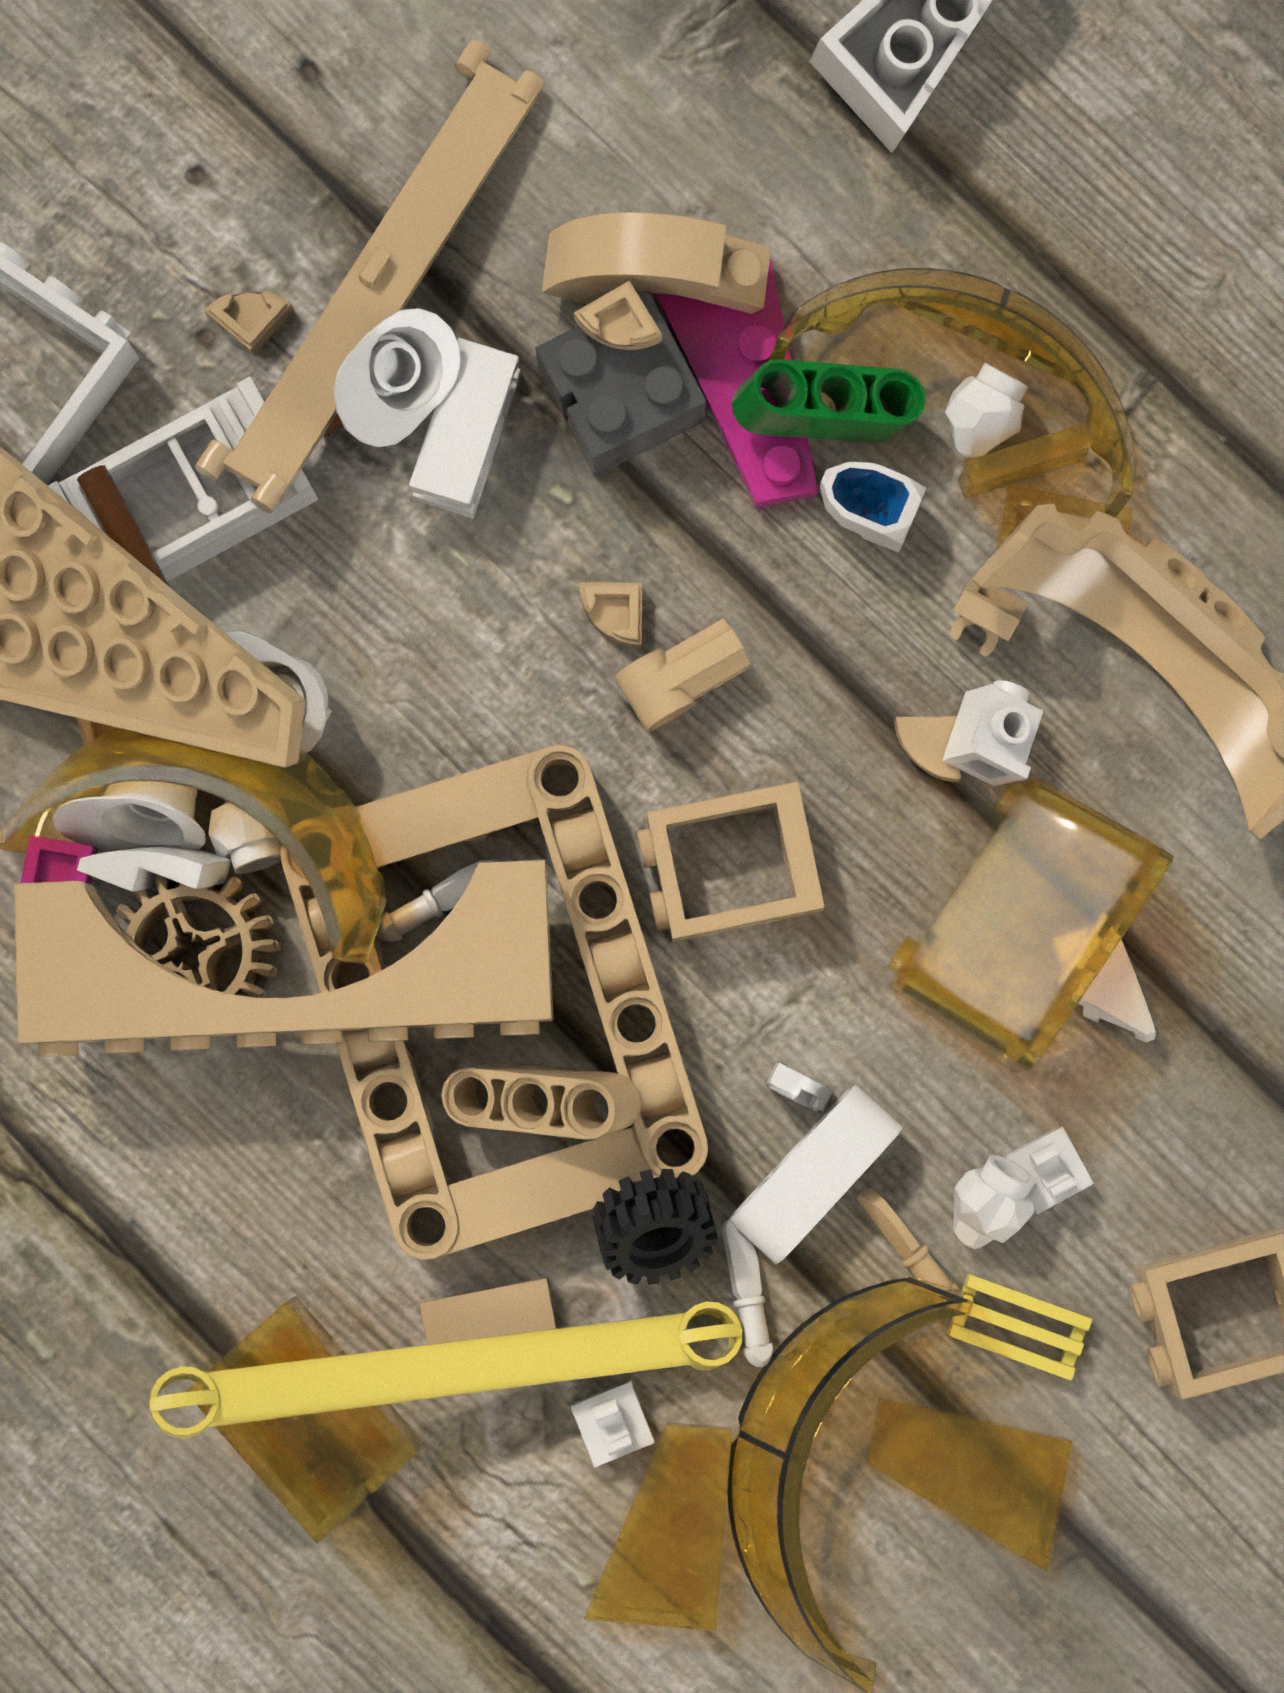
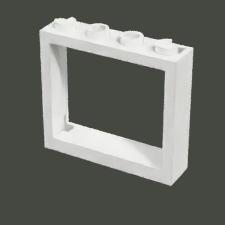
(100, 333)

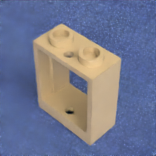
(795, 849)
(1153, 1304)

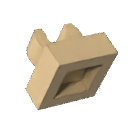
(991, 609)

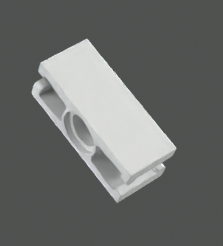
(466, 430)

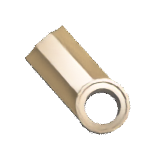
(668, 682)

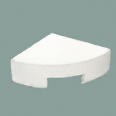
(798, 1088)

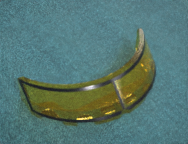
(997, 319)
(777, 1436)

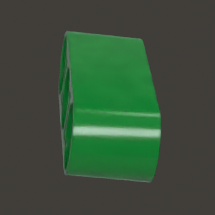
(852, 389)

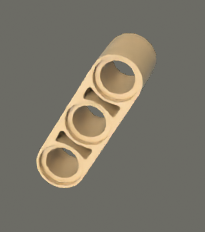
(513, 1104)

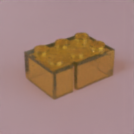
(316, 1458)

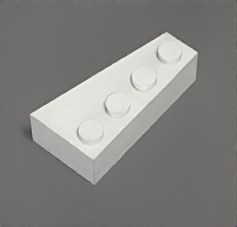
(893, 56)

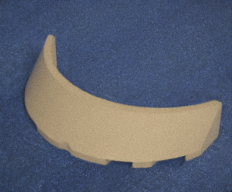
(1174, 623)

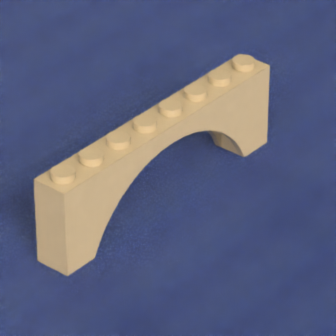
(94, 984)

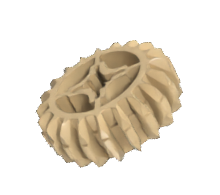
(179, 924)

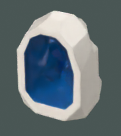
(872, 501)

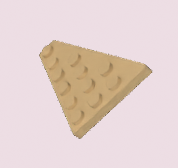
(118, 646)

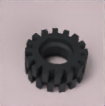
(655, 1226)

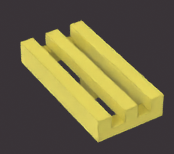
(1071, 1345)

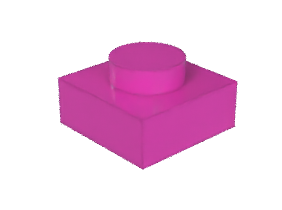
(54, 861)

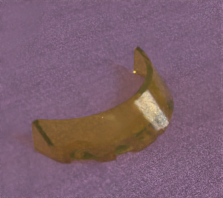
(293, 803)

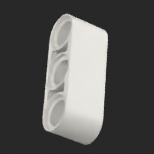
(815, 1174)

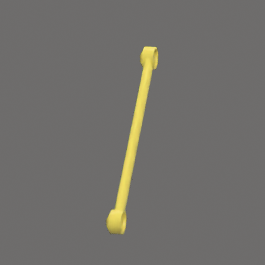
(445, 1369)

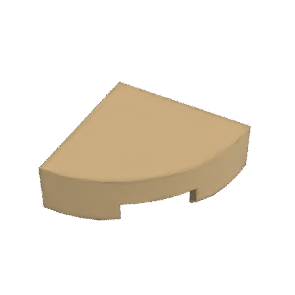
(250, 317)
(619, 320)
(614, 610)
(926, 743)

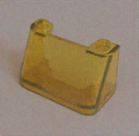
(1029, 924)

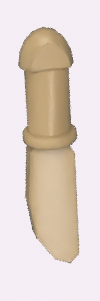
(915, 1256)

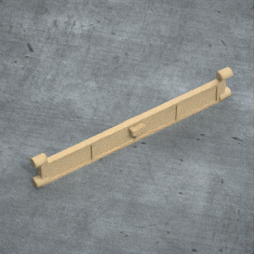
(380, 278)

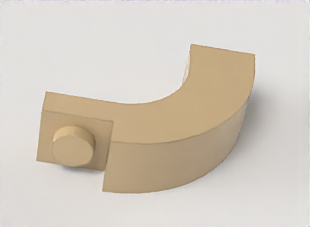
(656, 256)

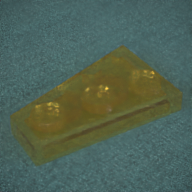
(672, 1537)

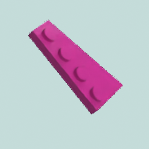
(722, 352)

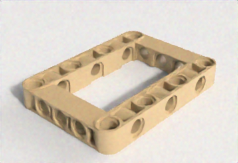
(619, 975)

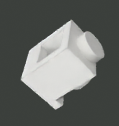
(994, 733)

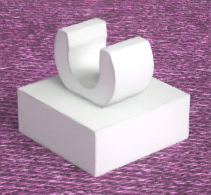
(1053, 1166)
(612, 1423)

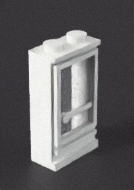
(176, 506)

